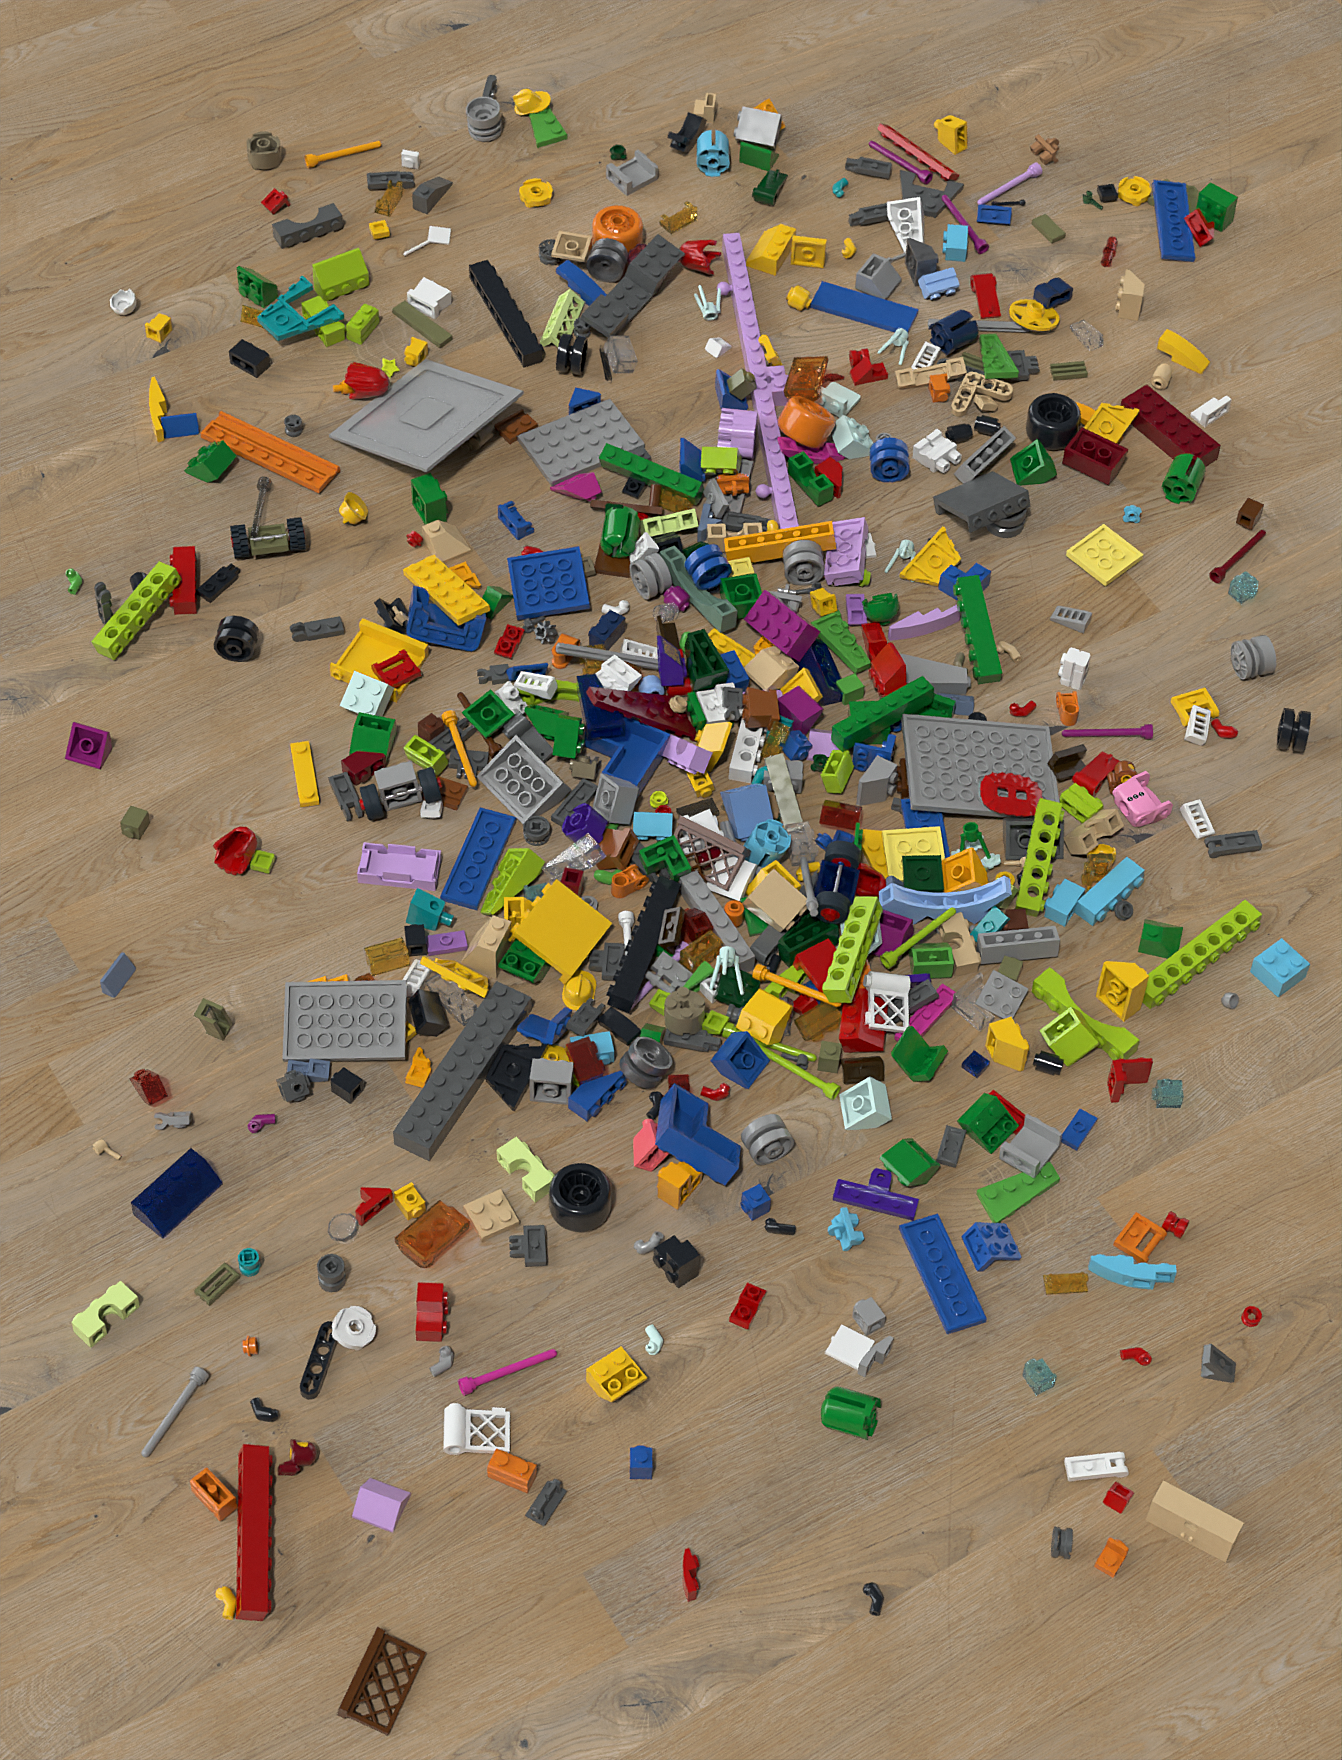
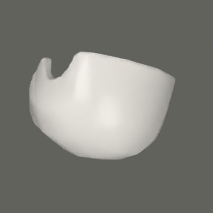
(123, 302)

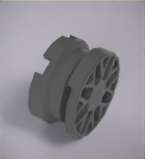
(545, 252)
(536, 829)
(1064, 1542)

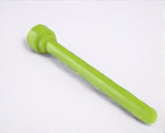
(889, 958)
(730, 1027)
(830, 1089)

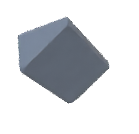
(964, 704)
(117, 975)

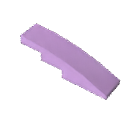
(920, 624)

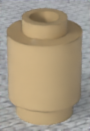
(1162, 376)

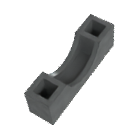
(291, 233)

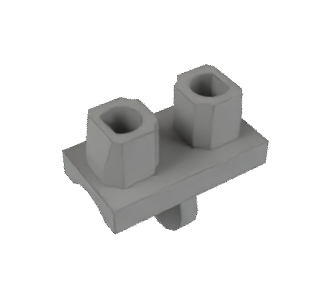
(789, 597)

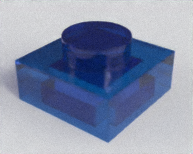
(975, 1064)

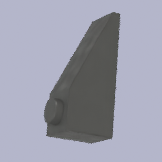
(429, 194)

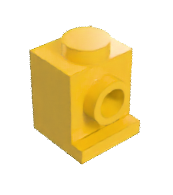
(158, 328)
(416, 352)
(823, 602)
(701, 784)
(409, 1201)

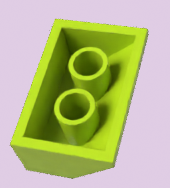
(340, 275)

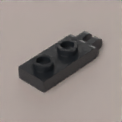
(218, 582)

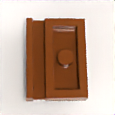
(515, 425)
(451, 793)

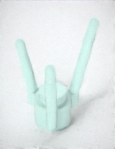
(709, 310)
(898, 339)
(905, 551)
(727, 959)

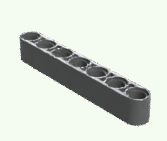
(767, 942)

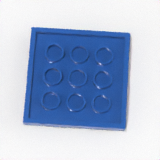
(548, 583)

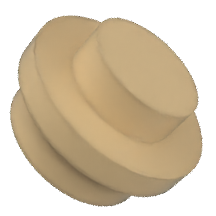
(678, 704)

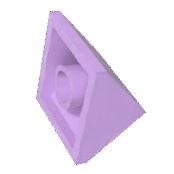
(821, 743)
(380, 1504)

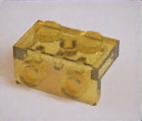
(1096, 868)

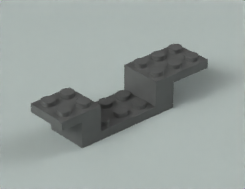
(635, 289)

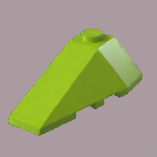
(516, 870)

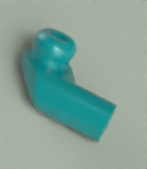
(837, 187)

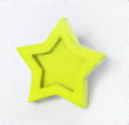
(389, 367)

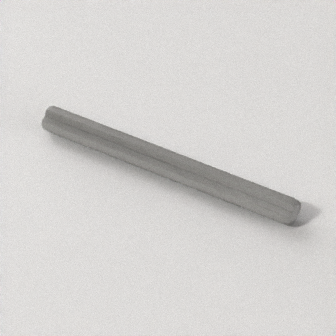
(1000, 326)
(604, 655)

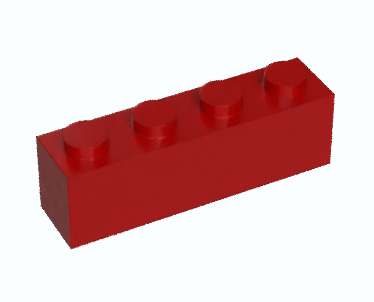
(184, 594)

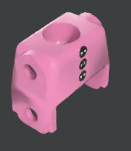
(1139, 802)

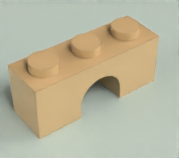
(717, 533)
(1084, 836)
(965, 958)

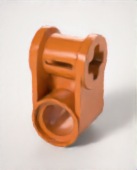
(560, 660)
(1068, 707)
(628, 881)

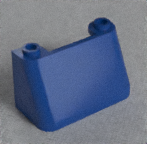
(432, 625)

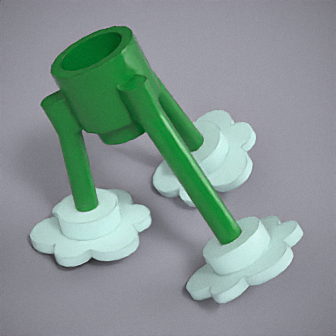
(975, 839)

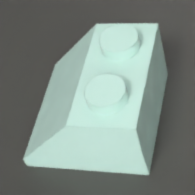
(865, 1105)

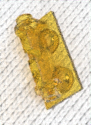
(249, 315)
(674, 503)
(777, 734)
(1065, 1283)

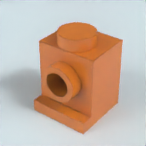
(939, 387)

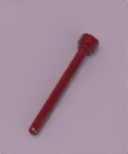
(1219, 573)

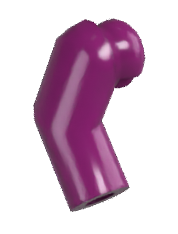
(259, 1121)

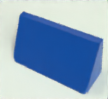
(180, 425)
(514, 671)

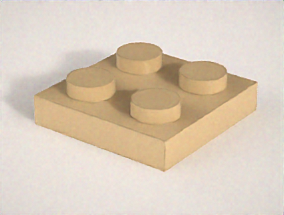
(491, 1215)

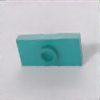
(992, 922)

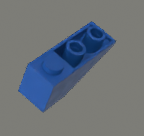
(592, 1095)

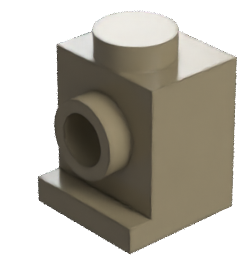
(584, 767)

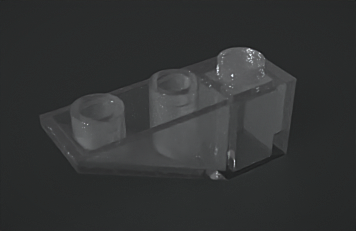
(579, 856)

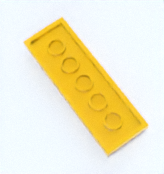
(446, 589)

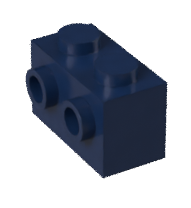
(607, 630)

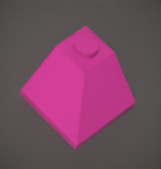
(579, 487)

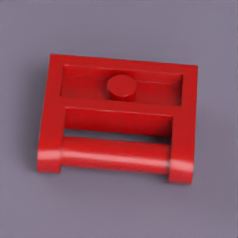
(400, 674)

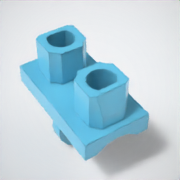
(843, 1229)

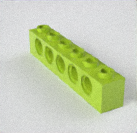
(136, 610)
(1045, 810)
(852, 949)

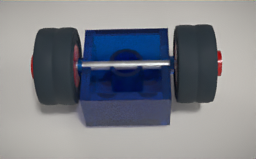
(837, 881)

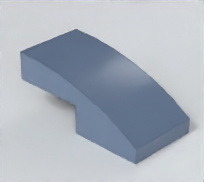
(315, 1069)

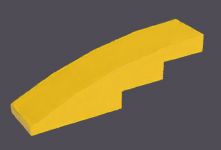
(157, 408)

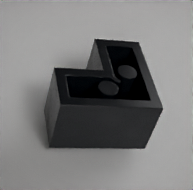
(677, 1260)

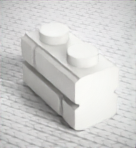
(1074, 668)

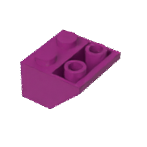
(894, 932)

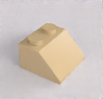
(771, 668)

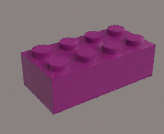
(782, 625)

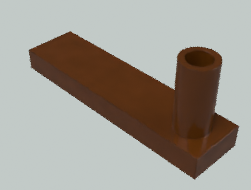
(654, 502)

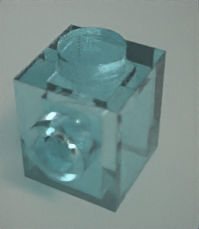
(1168, 1093)

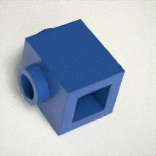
(796, 746)
(755, 1202)
(640, 1462)

